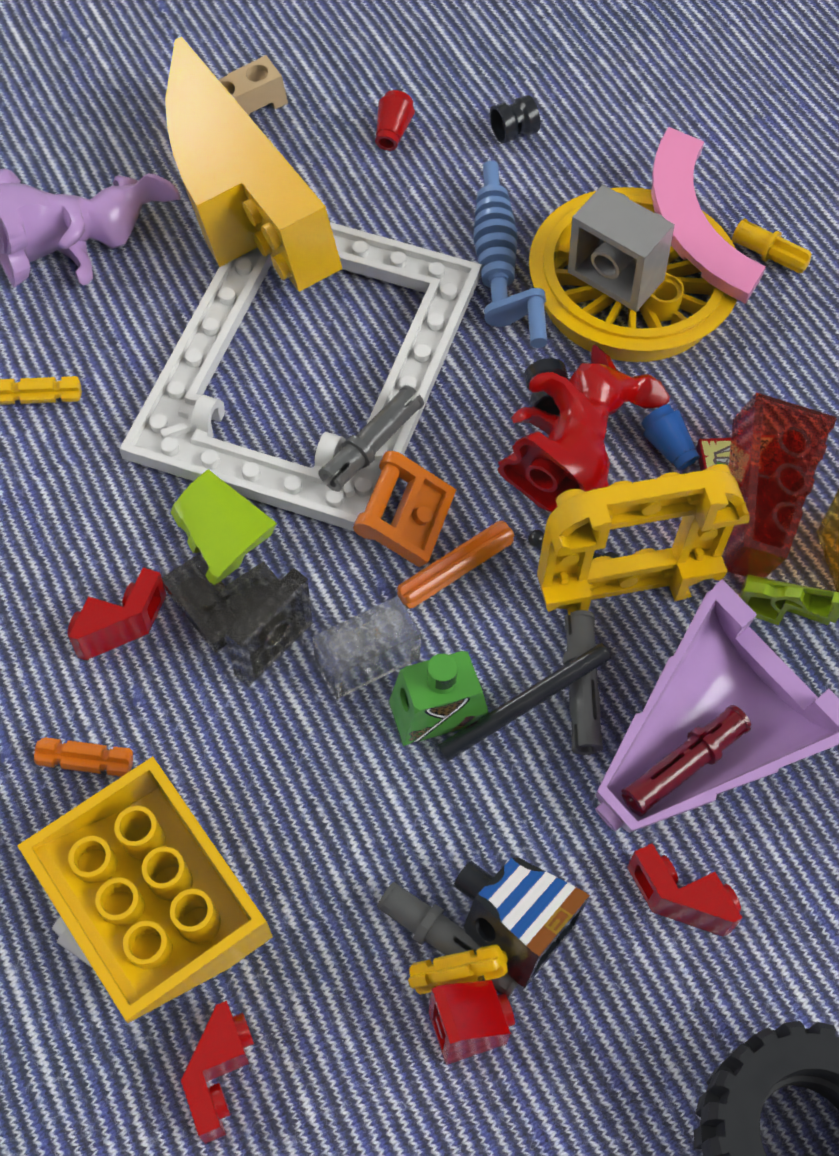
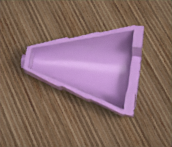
(713, 668)

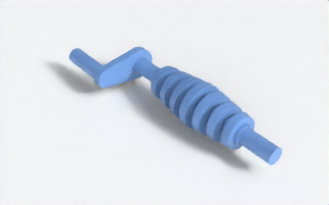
(496, 250)

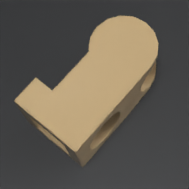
(256, 85)

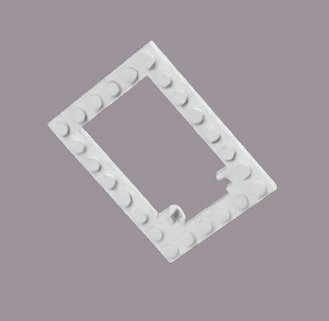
(175, 421)

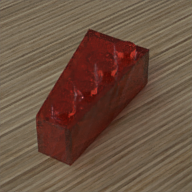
(774, 464)

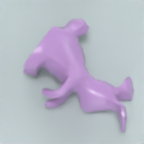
(43, 222)

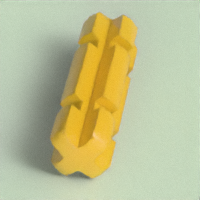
(40, 390)
(458, 968)

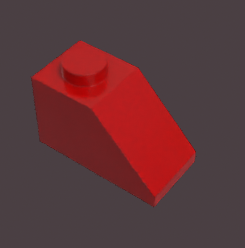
(469, 1019)

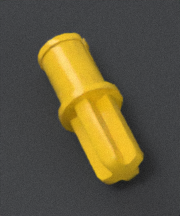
(771, 246)

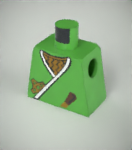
(440, 697)

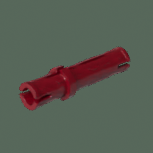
(701, 748)

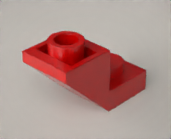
(107, 625)
(700, 904)
(216, 1054)

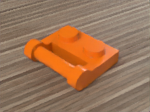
(418, 513)

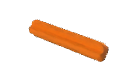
(455, 564)

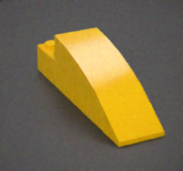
(240, 180)

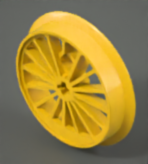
(630, 344)

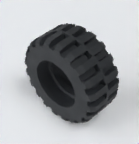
(754, 1071)

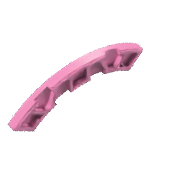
(693, 235)

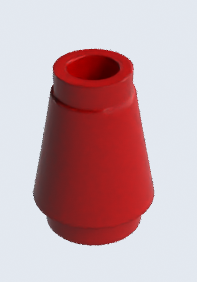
(393, 118)

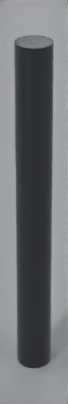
(524, 701)

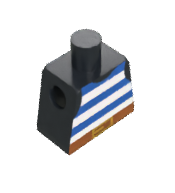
(520, 912)

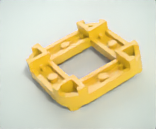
(582, 522)

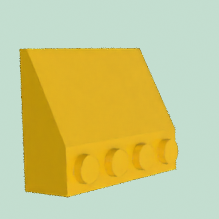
(144, 891)

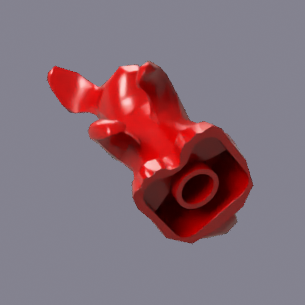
(575, 447)

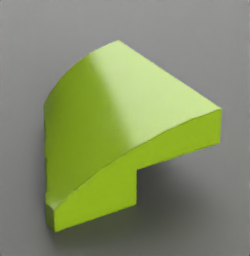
(220, 524)
(773, 598)

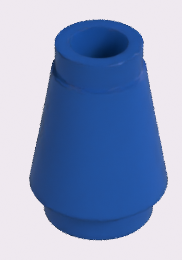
(670, 436)

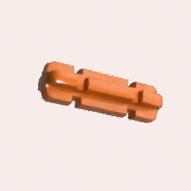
(83, 756)

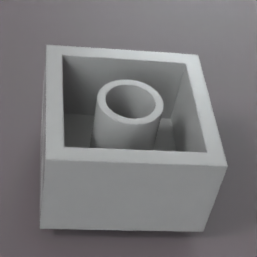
(619, 247)

